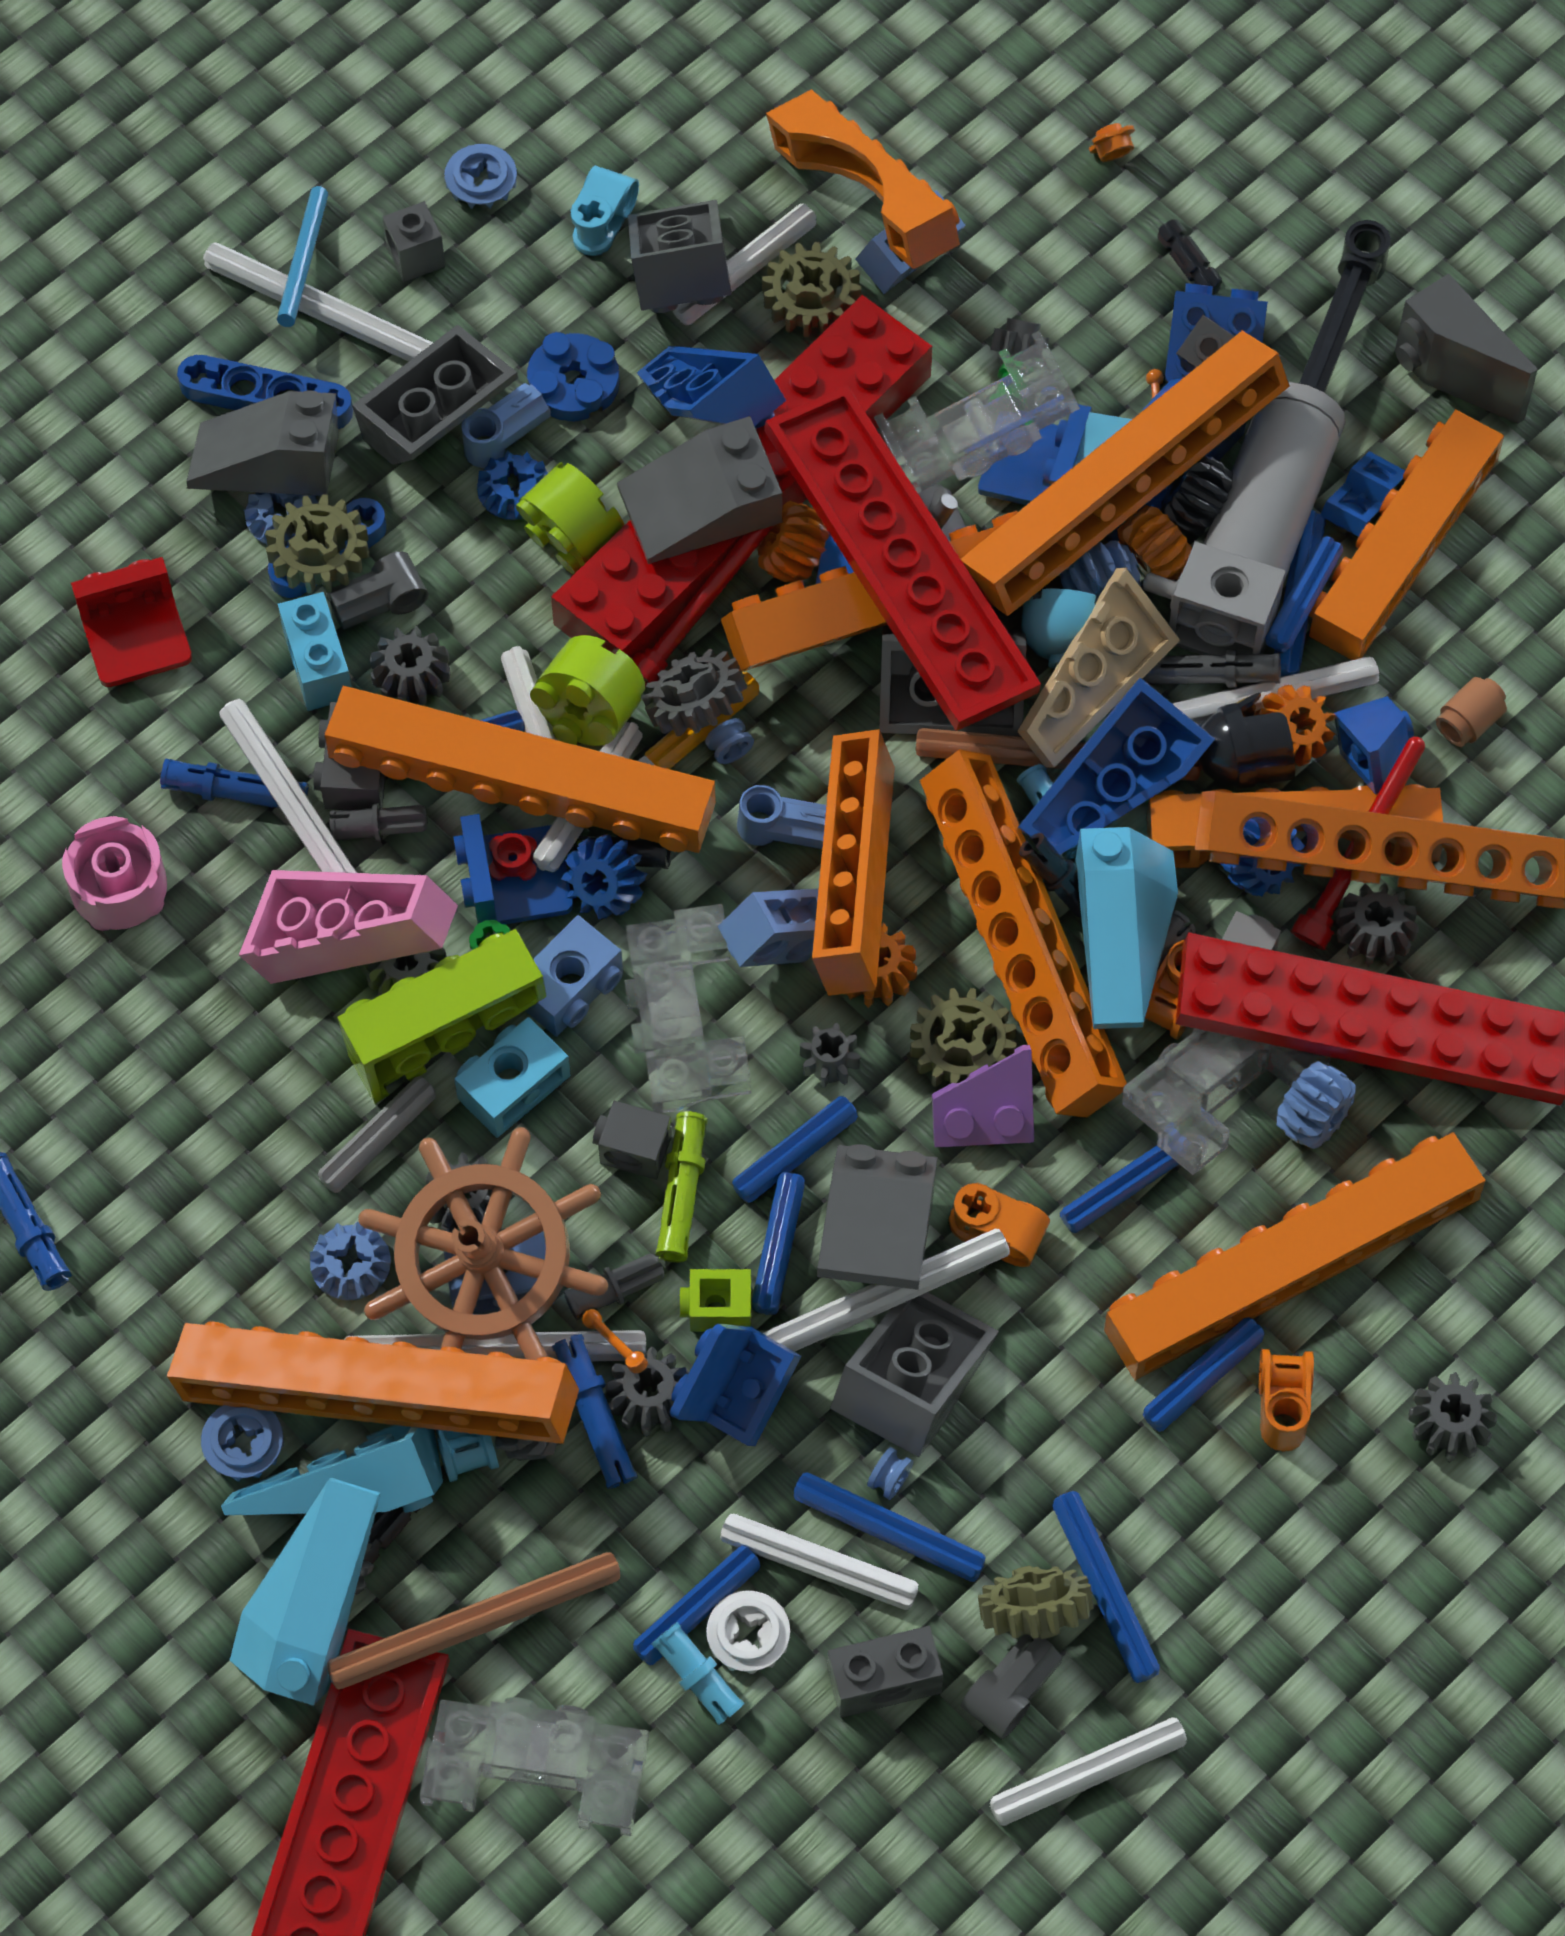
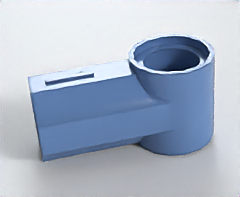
(504, 423)
(788, 819)

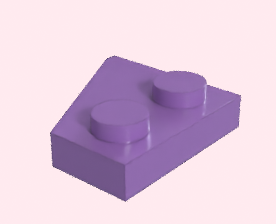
(987, 1106)

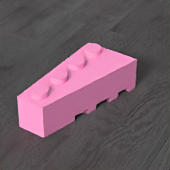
(343, 921)

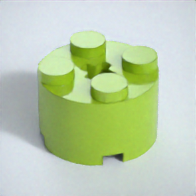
(568, 515)
(588, 692)

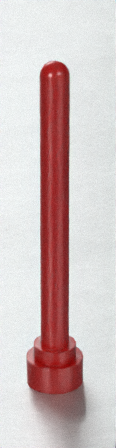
(654, 660)
(1316, 924)

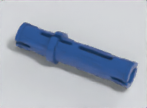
(217, 782)
(32, 1237)
(596, 1412)

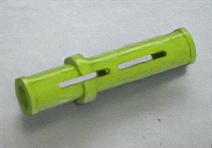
(684, 1167)

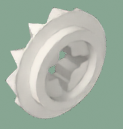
(752, 1609)

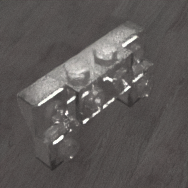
(984, 425)
(670, 1030)
(1197, 1079)
(540, 1749)

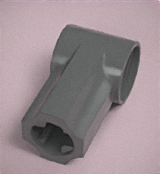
(388, 587)
(1004, 1696)

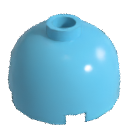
(1055, 621)

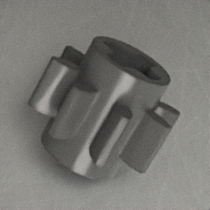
(1015, 336)
(834, 1044)

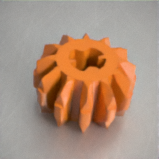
(1155, 542)
(795, 545)
(1305, 716)
(894, 968)

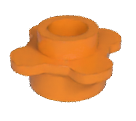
(1112, 142)

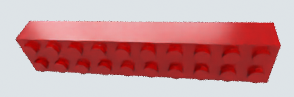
(635, 601)

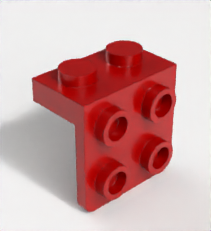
(132, 622)

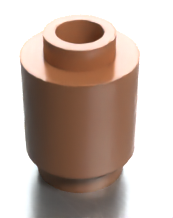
(1471, 711)

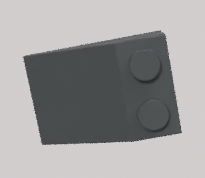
(679, 256)
(1463, 351)
(269, 446)
(703, 492)
(877, 1216)
(913, 1371)

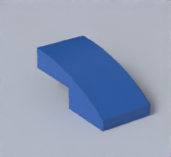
(1363, 493)

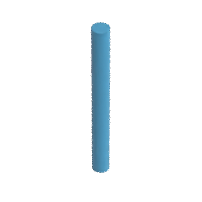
(302, 256)

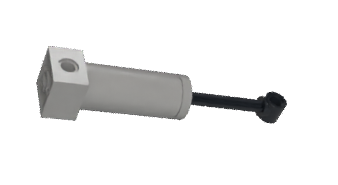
(1238, 573)

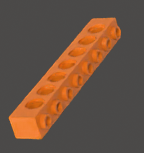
(1225, 814)
(1022, 934)

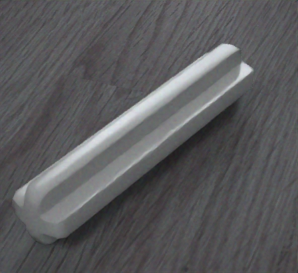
(376, 1134)

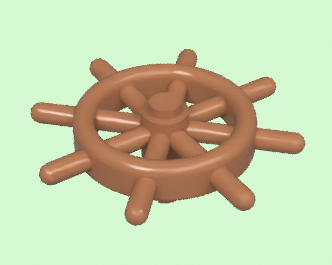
(483, 1249)

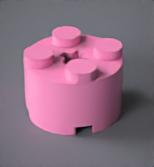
(115, 873)

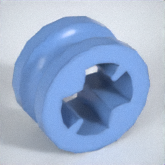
(729, 741)
(890, 1473)

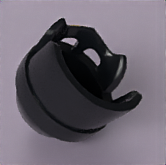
(1248, 746)

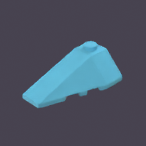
(1126, 912)
(394, 1462)
(307, 1597)

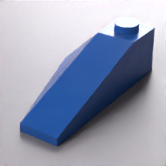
(713, 385)
(1123, 764)

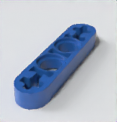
(267, 383)

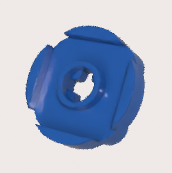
(574, 353)

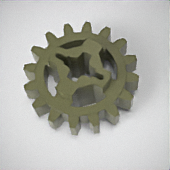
(811, 288)
(314, 529)
(964, 1020)
(1035, 1602)

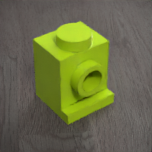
(724, 1286)

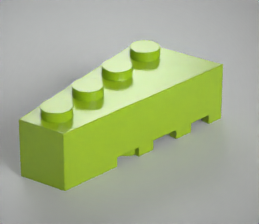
(439, 1010)

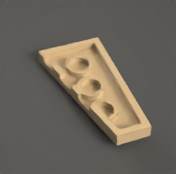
(1099, 667)

